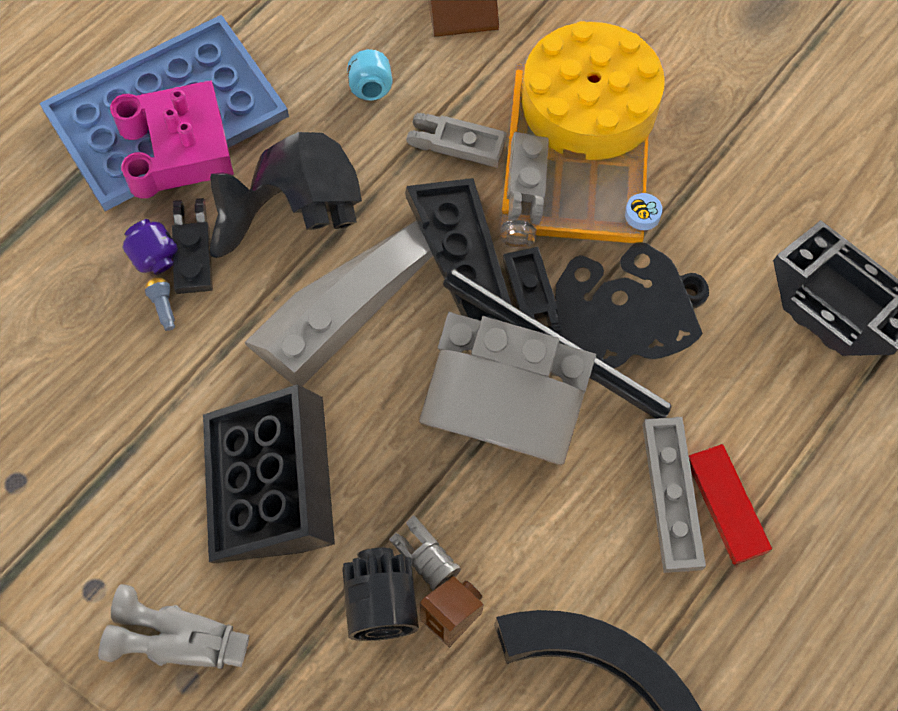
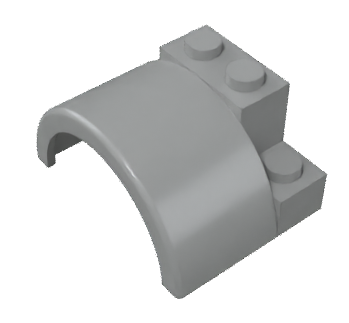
(505, 386)

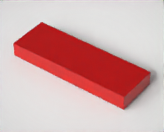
(729, 504)

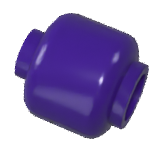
(149, 247)

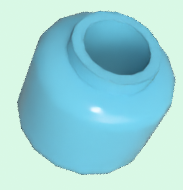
(369, 75)

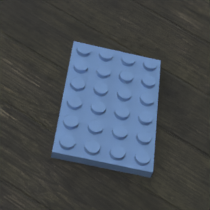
(198, 55)

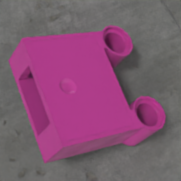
(183, 133)

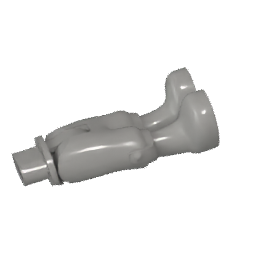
(182, 637)

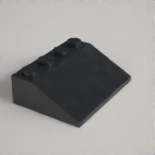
(267, 477)

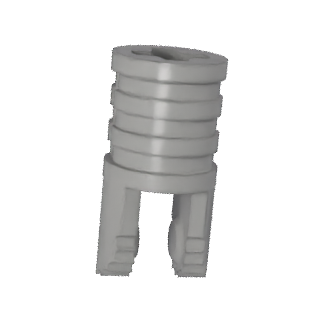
(430, 558)

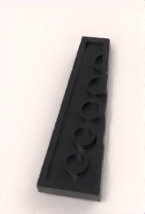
(458, 236)

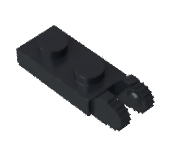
(192, 260)
(531, 286)

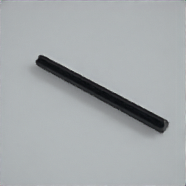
(601, 372)

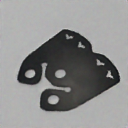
(630, 327)

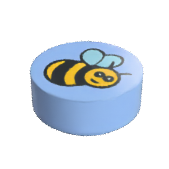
(643, 211)

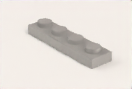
(673, 495)

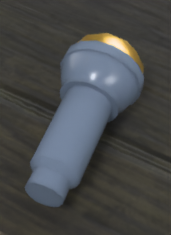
(158, 291)

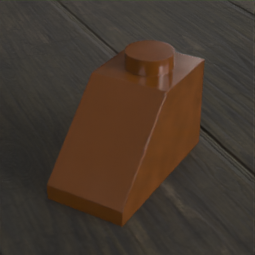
(451, 609)

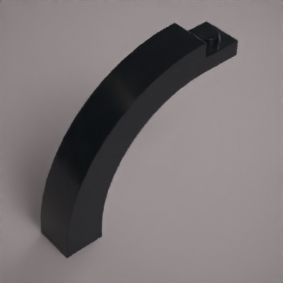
(597, 643)

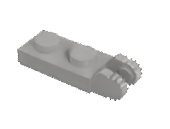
(458, 139)
(527, 175)

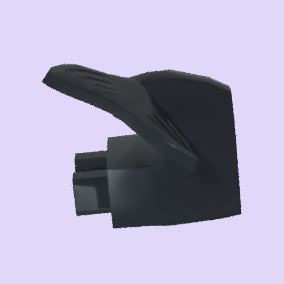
(306, 169)

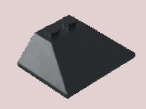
(839, 293)

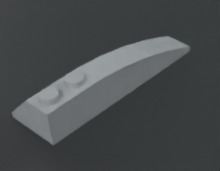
(334, 307)

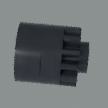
(379, 596)

